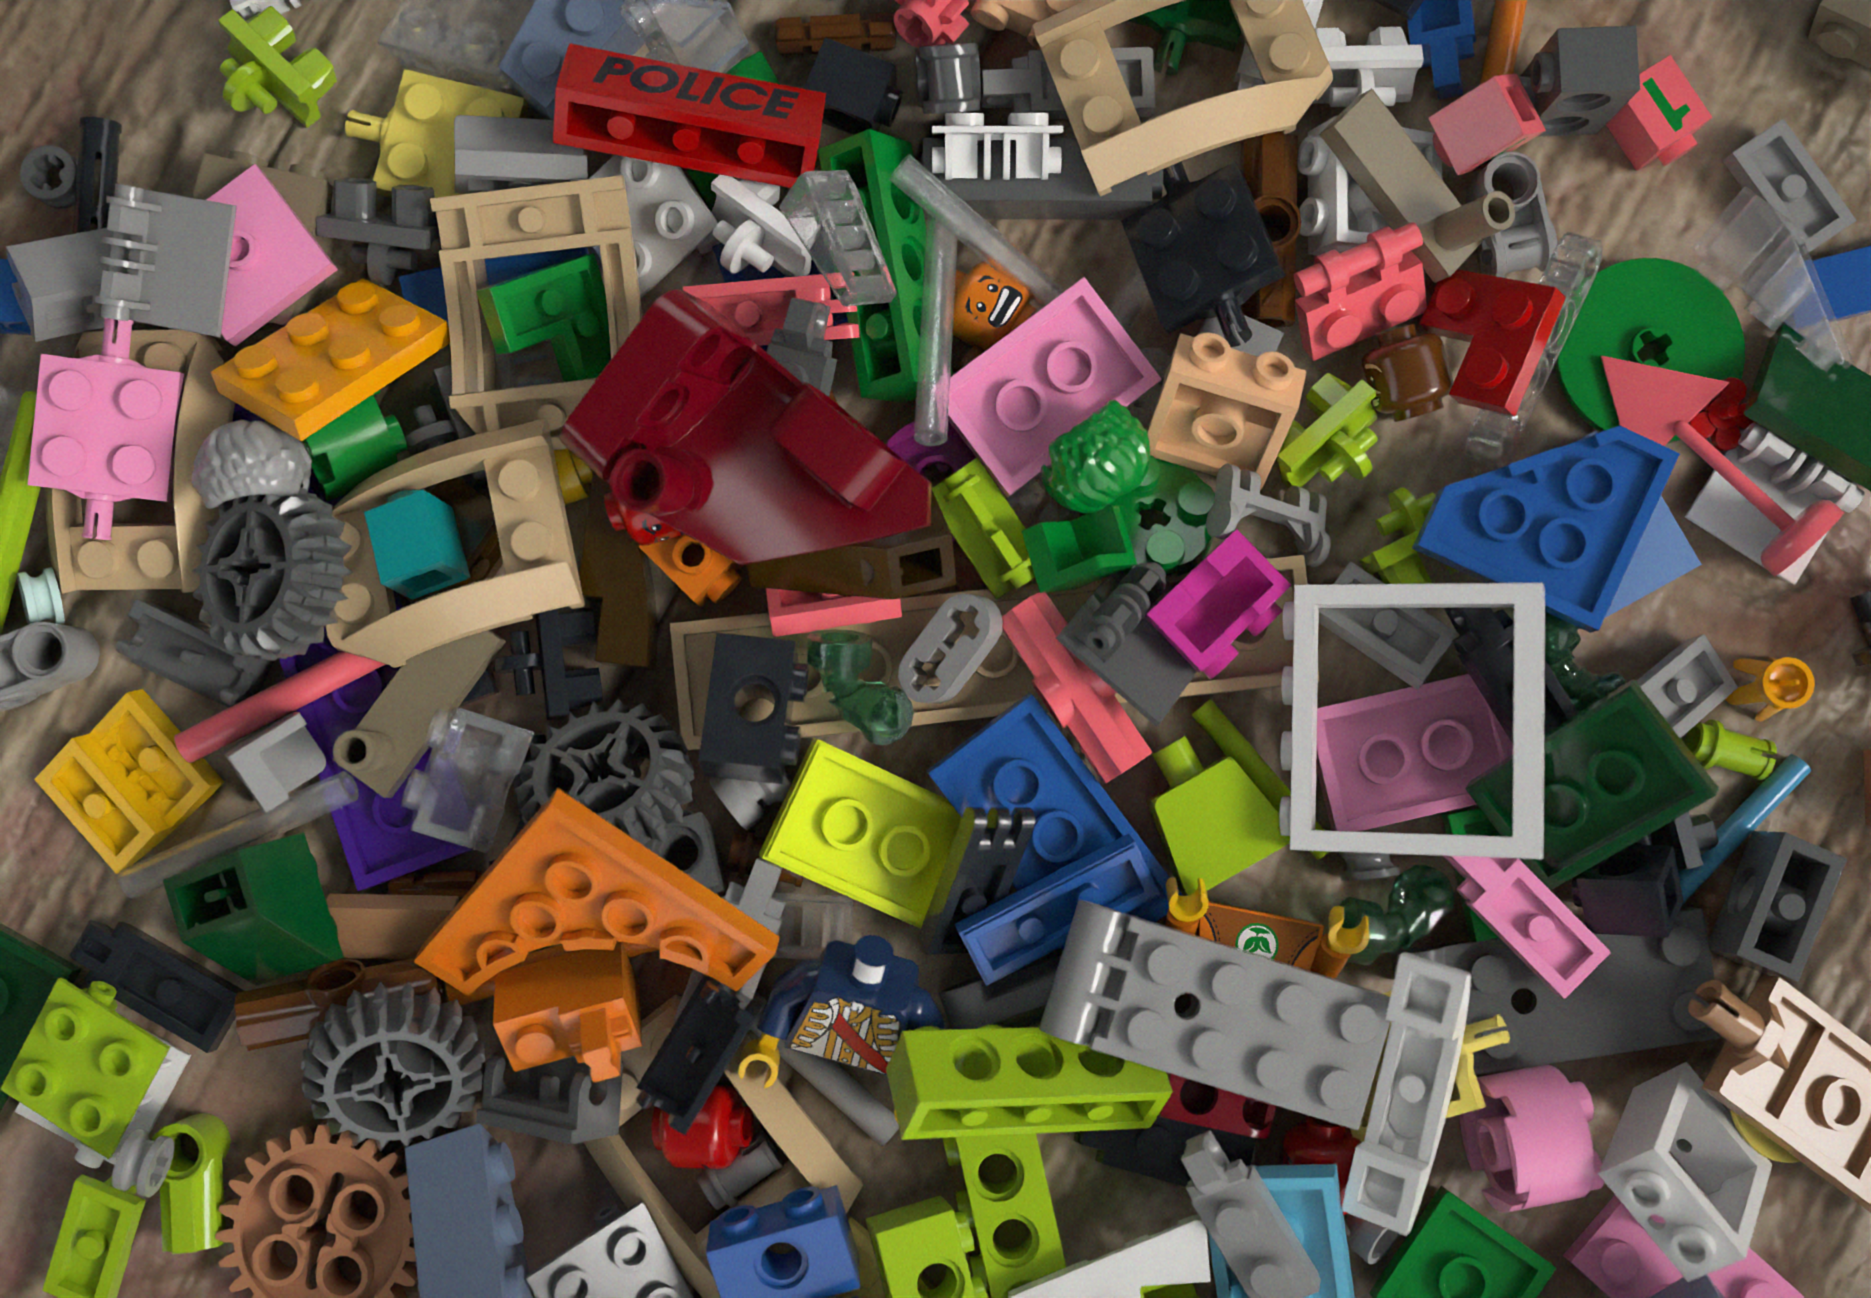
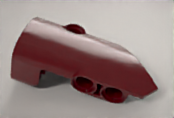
(738, 443)

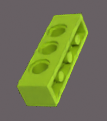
(1016, 1084)
(1020, 1197)
(920, 1236)

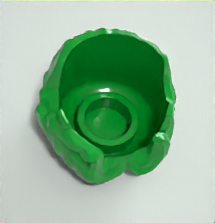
(1097, 460)

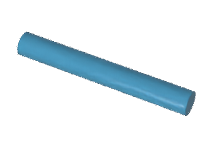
(1745, 821)

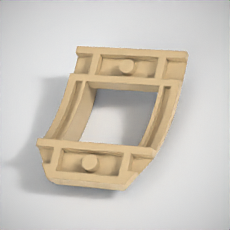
(1105, 118)
(520, 224)
(531, 537)
(148, 552)
(809, 1151)

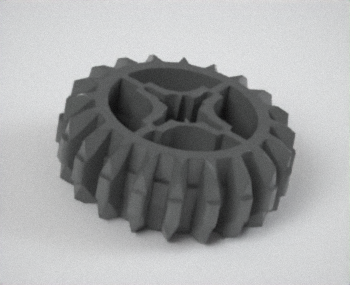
(272, 574)
(602, 764)
(363, 1093)

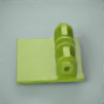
(85, 1065)

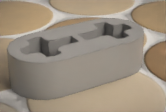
(939, 640)

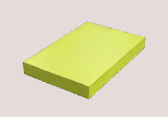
(863, 833)

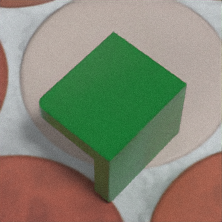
(1079, 550)

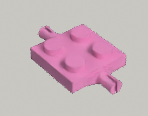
(105, 428)

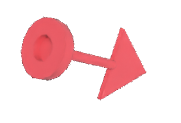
(1662, 404)

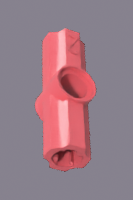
(1072, 690)

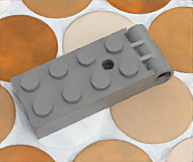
(1249, 1023)

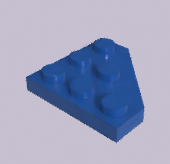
(1554, 520)

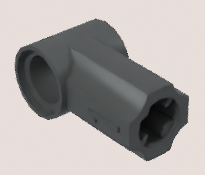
(1009, 1002)

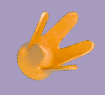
(1778, 683)

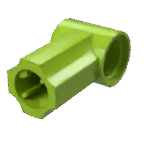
(194, 1189)

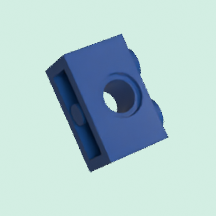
(806, 1218)

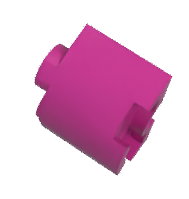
(1217, 602)

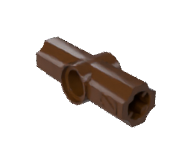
(1271, 174)
(290, 1009)

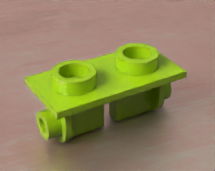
(985, 528)

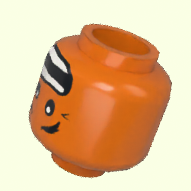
(988, 306)

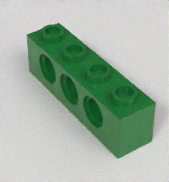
(888, 331)

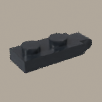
(159, 982)
(1159, 1149)

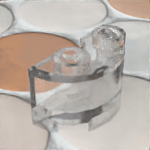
(465, 777)

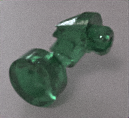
(1578, 683)
(873, 707)
(1414, 907)

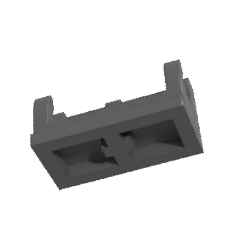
(188, 656)
(551, 1101)

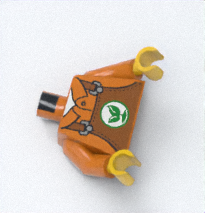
(1268, 934)

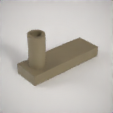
(1409, 189)
(395, 728)

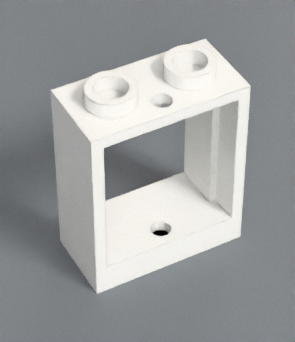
(1700, 1133)

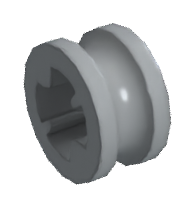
(143, 1163)

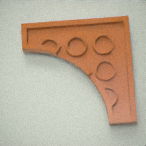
(587, 887)

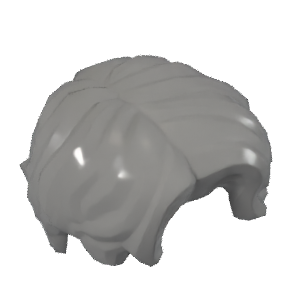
(250, 460)

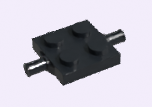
(1203, 250)

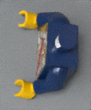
(843, 1008)

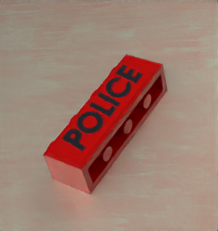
(686, 116)

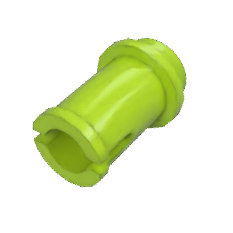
(1730, 750)

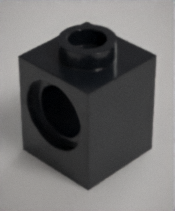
(857, 88)
(1631, 892)

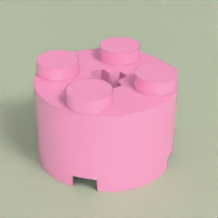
(1532, 1139)

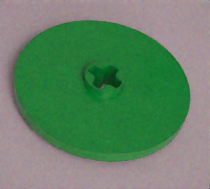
(1644, 304)

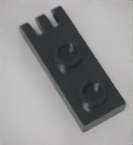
(975, 872)

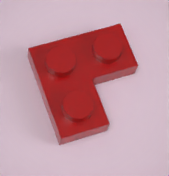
(1507, 333)

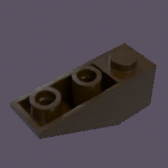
(873, 569)

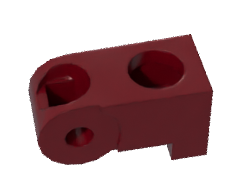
(1217, 1108)

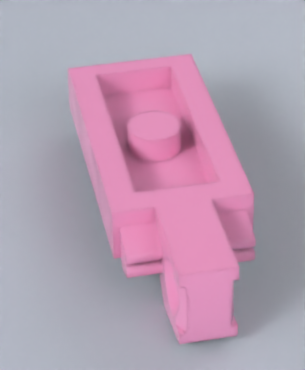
(1530, 920)

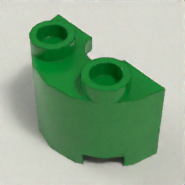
(354, 447)

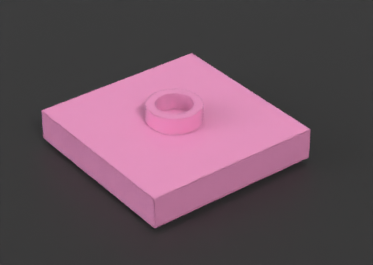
(270, 258)

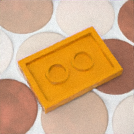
(331, 358)

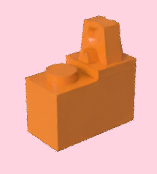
(568, 1008)

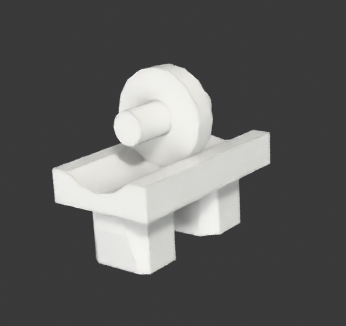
(1383, 64)
(755, 229)

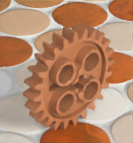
(273, 1214)

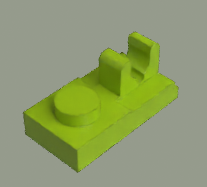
(94, 1240)

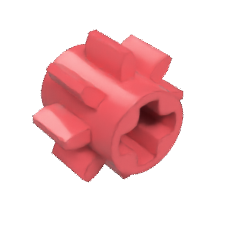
(930, 21)

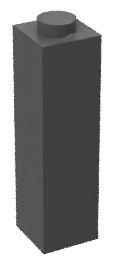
(1061, 197)

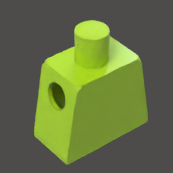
(1210, 818)

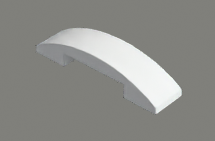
(1411, 1093)

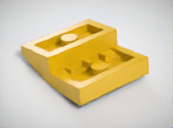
(127, 781)

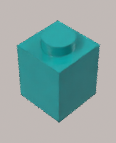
(416, 543)

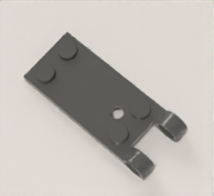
(1624, 1005)

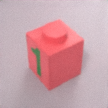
(1659, 117)
(1485, 124)

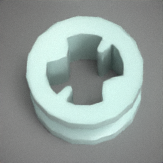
(41, 597)

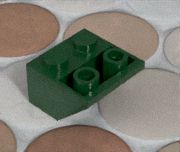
(257, 911)

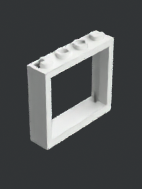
(1300, 691)

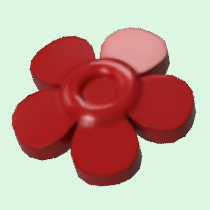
(1724, 416)

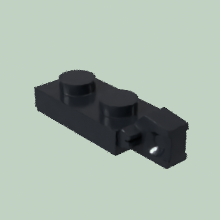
(1488, 656)

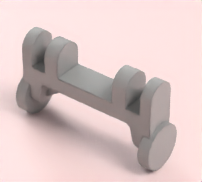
(1300, 511)

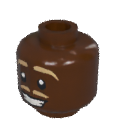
(1408, 373)

